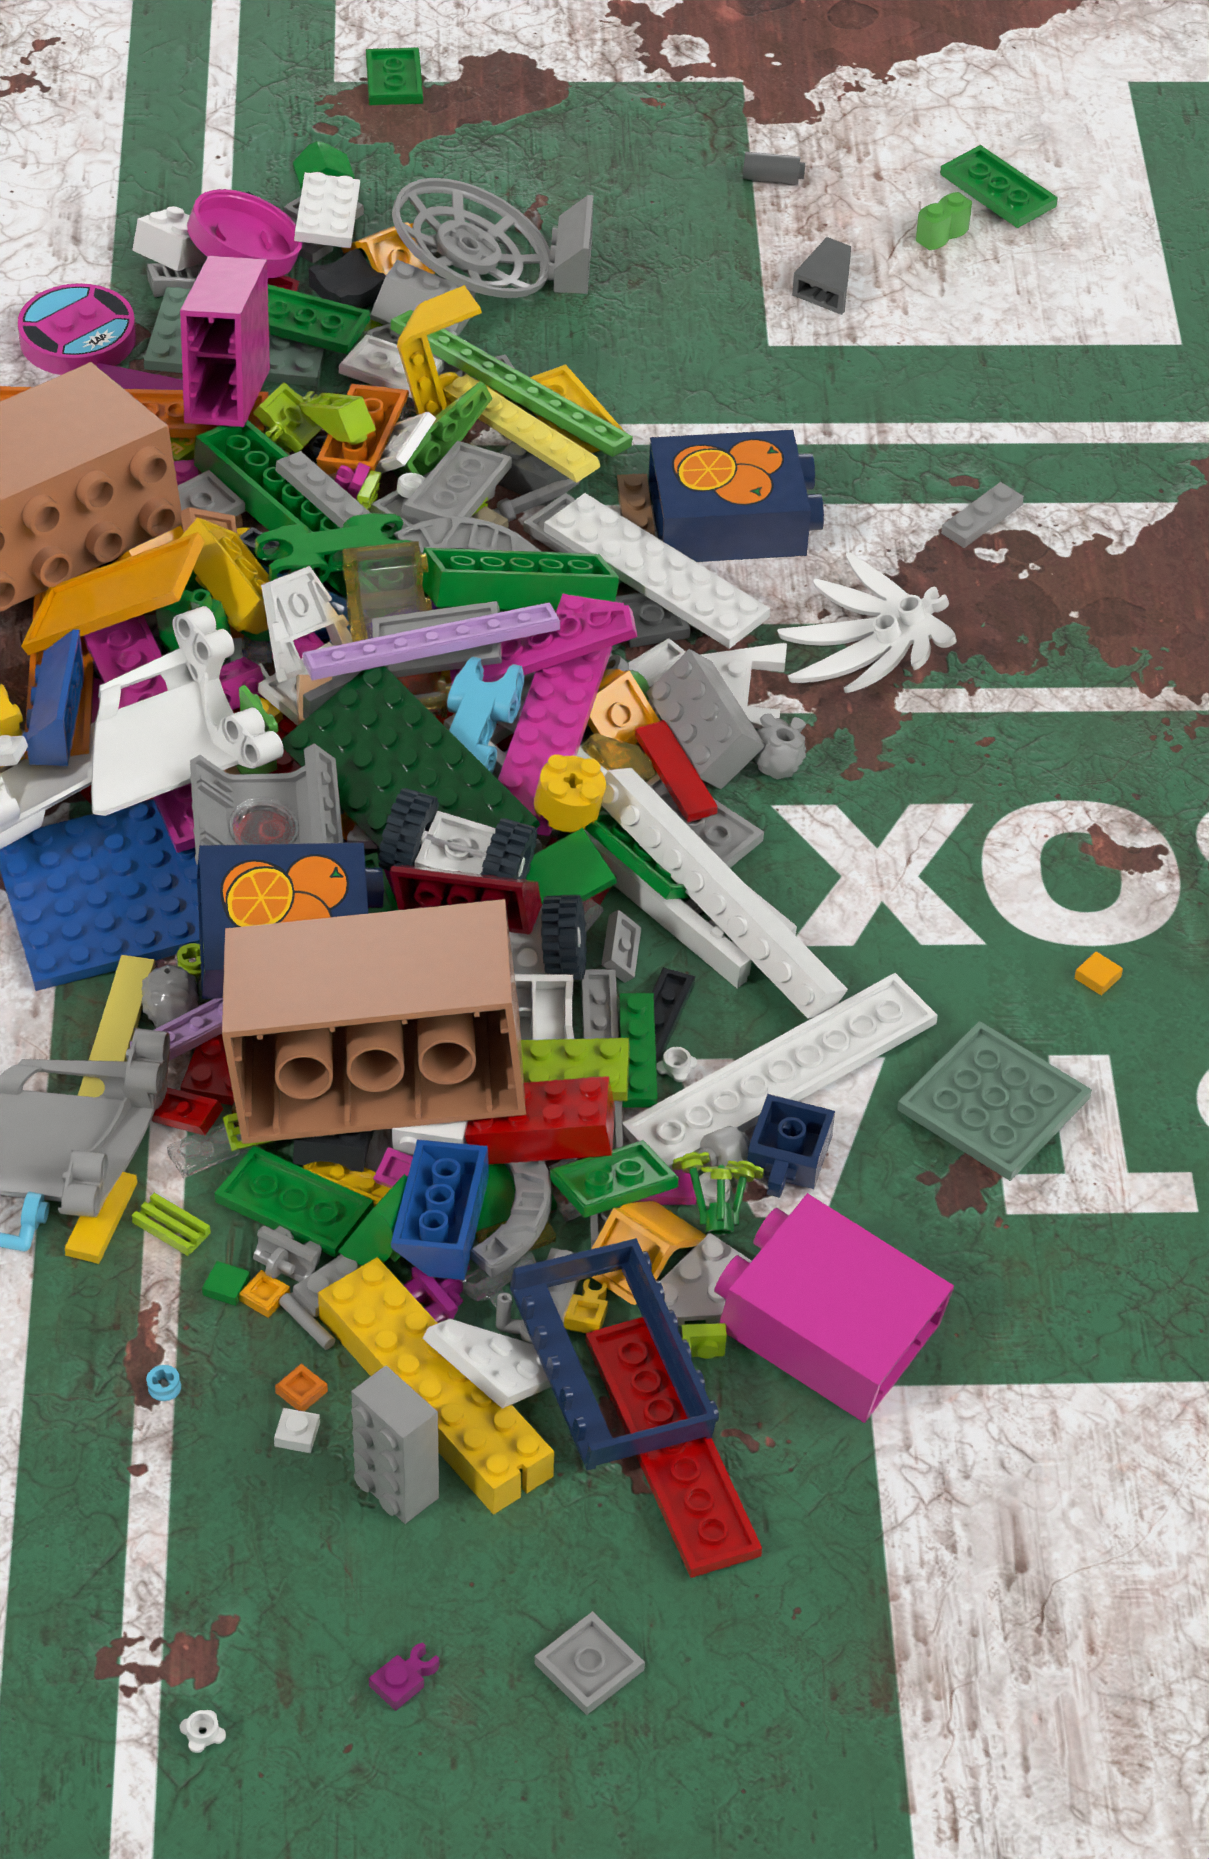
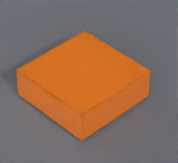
(301, 1388)

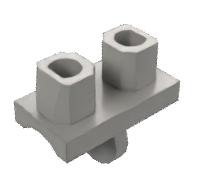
(285, 1255)

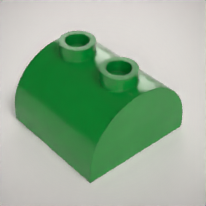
(376, 1231)

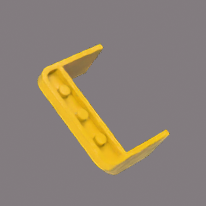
(416, 353)

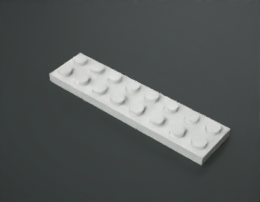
(658, 570)

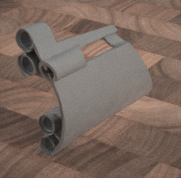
(74, 1143)

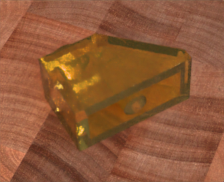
(618, 755)

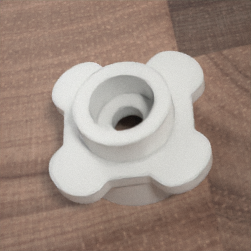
(677, 1063)
(202, 1720)

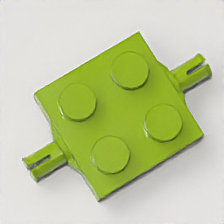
(285, 419)

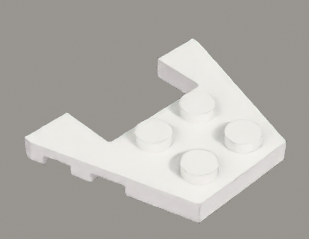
(295, 608)
(736, 669)

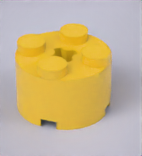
(570, 792)

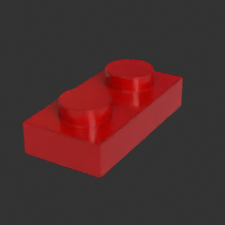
(187, 1111)

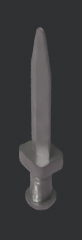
(510, 508)

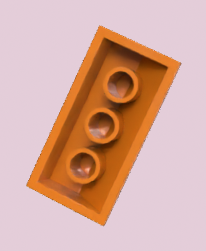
(384, 408)

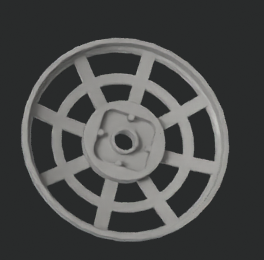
(468, 245)

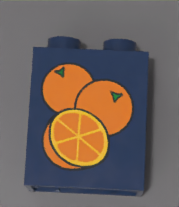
(733, 495)
(276, 886)

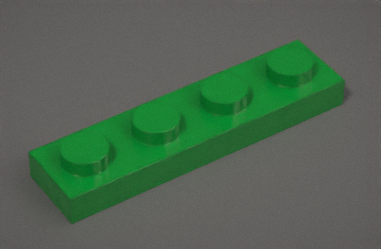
(638, 1025)

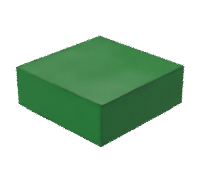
(225, 1283)

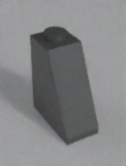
(824, 276)

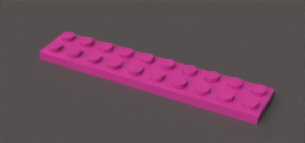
(119, 651)
(554, 714)

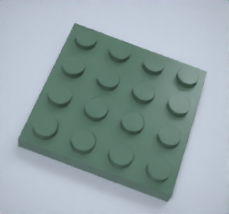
(994, 1100)

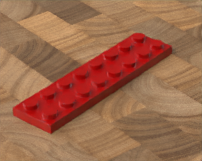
(685, 1477)

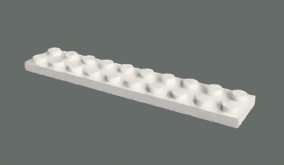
(784, 1067)

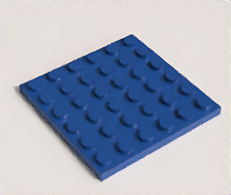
(99, 893)

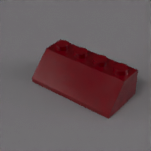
(432, 887)

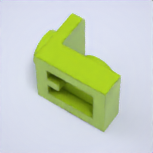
(705, 1339)

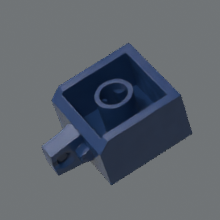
(790, 1142)

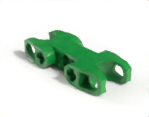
(324, 549)

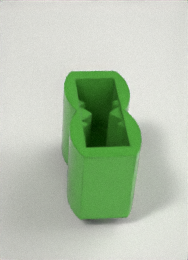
(943, 221)

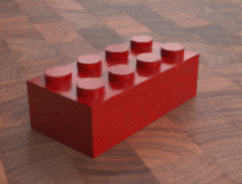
(560, 1123)

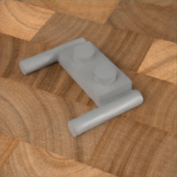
(303, 1301)

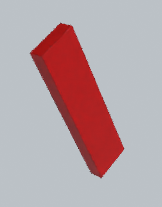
(676, 771)

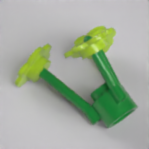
(719, 1217)

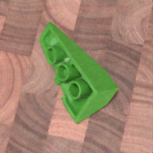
(448, 428)

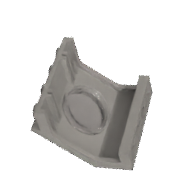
(266, 807)

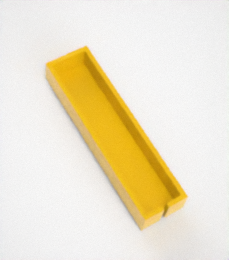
(475, 1436)

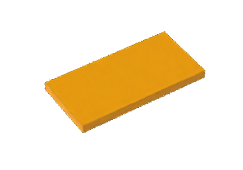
(114, 593)

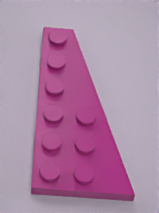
(577, 636)

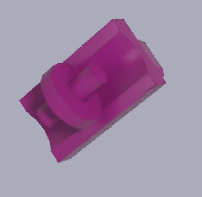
(438, 1294)

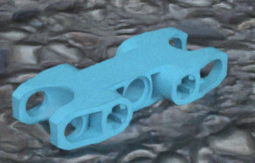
(481, 706)

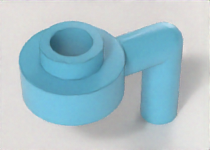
(33, 1213)

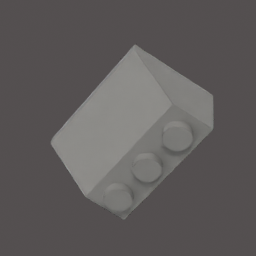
(572, 248)
(407, 288)

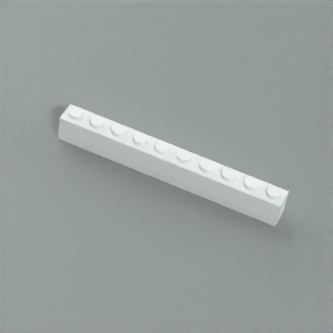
(721, 893)

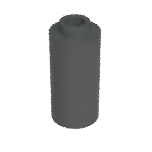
(773, 168)

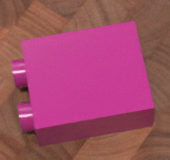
(225, 341)
(832, 1305)

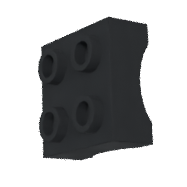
(347, 280)
(344, 1149)

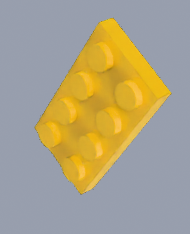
(566, 384)

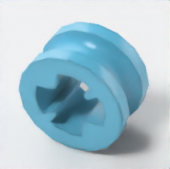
(172, 1377)

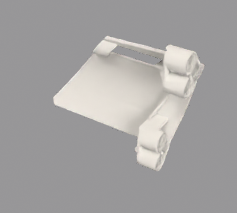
(151, 742)
(34, 788)

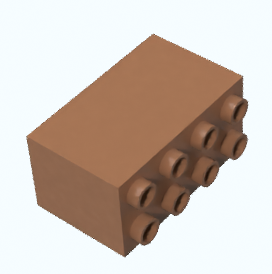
(78, 480)
(372, 1021)

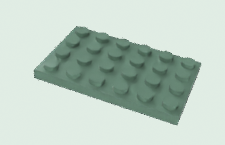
(289, 359)

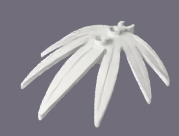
(898, 624)

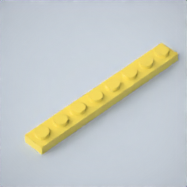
(530, 433)

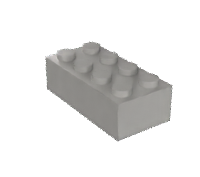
(705, 718)
(395, 1444)

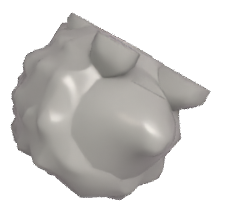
(783, 748)
(168, 994)

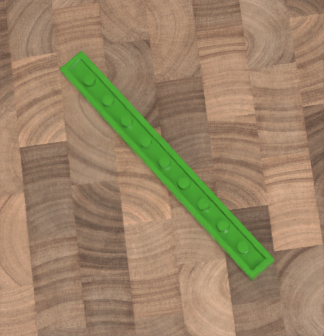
(523, 390)

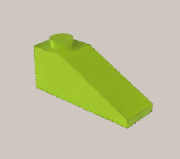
(340, 416)

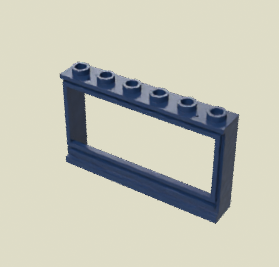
(565, 1372)

